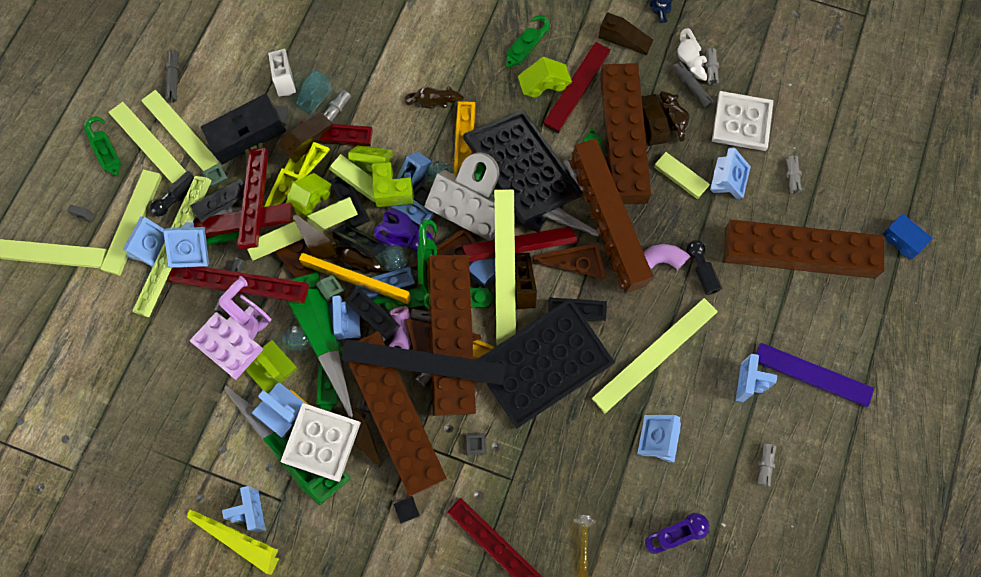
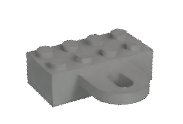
(465, 198)

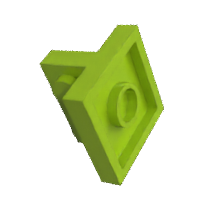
(366, 156)
(271, 367)

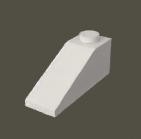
(281, 73)

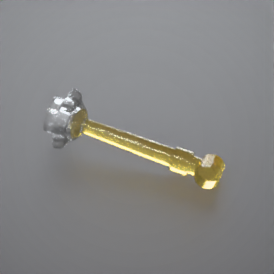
(585, 522)

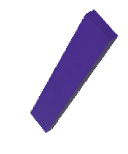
(814, 375)

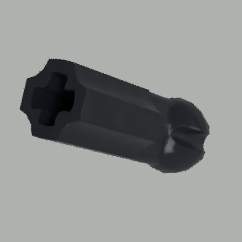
(174, 193)
(704, 269)

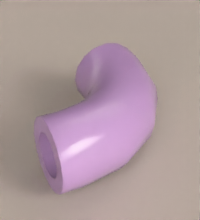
(666, 254)
(401, 337)

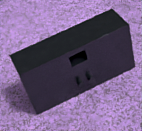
(243, 128)

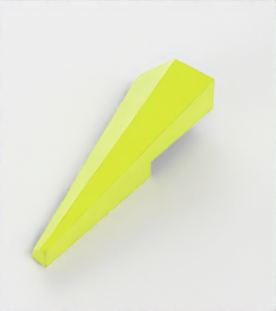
(295, 171)
(251, 549)

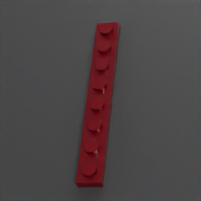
(257, 285)

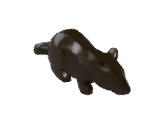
(429, 97)
(677, 116)
(355, 260)

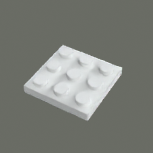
(742, 121)
(320, 442)

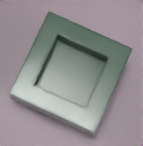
(215, 174)
(329, 287)

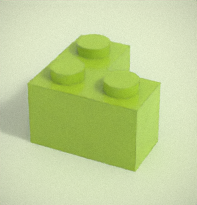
(544, 75)
(390, 190)
(308, 192)

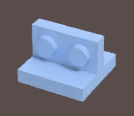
(731, 174)
(145, 241)
(186, 246)
(344, 320)
(752, 380)
(278, 409)
(660, 436)
(249, 512)

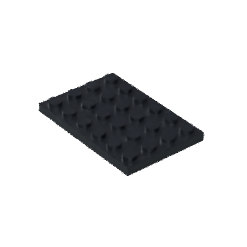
(525, 165)
(547, 362)

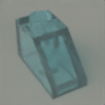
(313, 91)

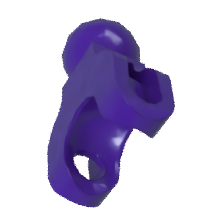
(401, 232)
(693, 527)

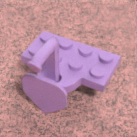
(231, 340)

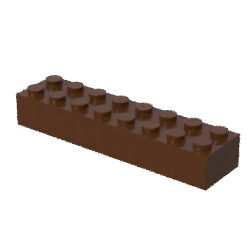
(625, 131)
(610, 216)
(804, 249)
(450, 330)
(398, 424)

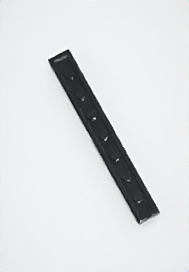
(423, 362)

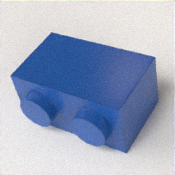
(906, 236)

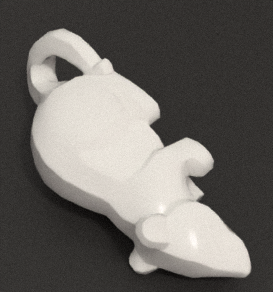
(689, 54)

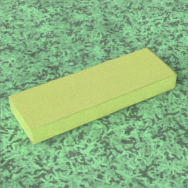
(681, 175)
(354, 176)

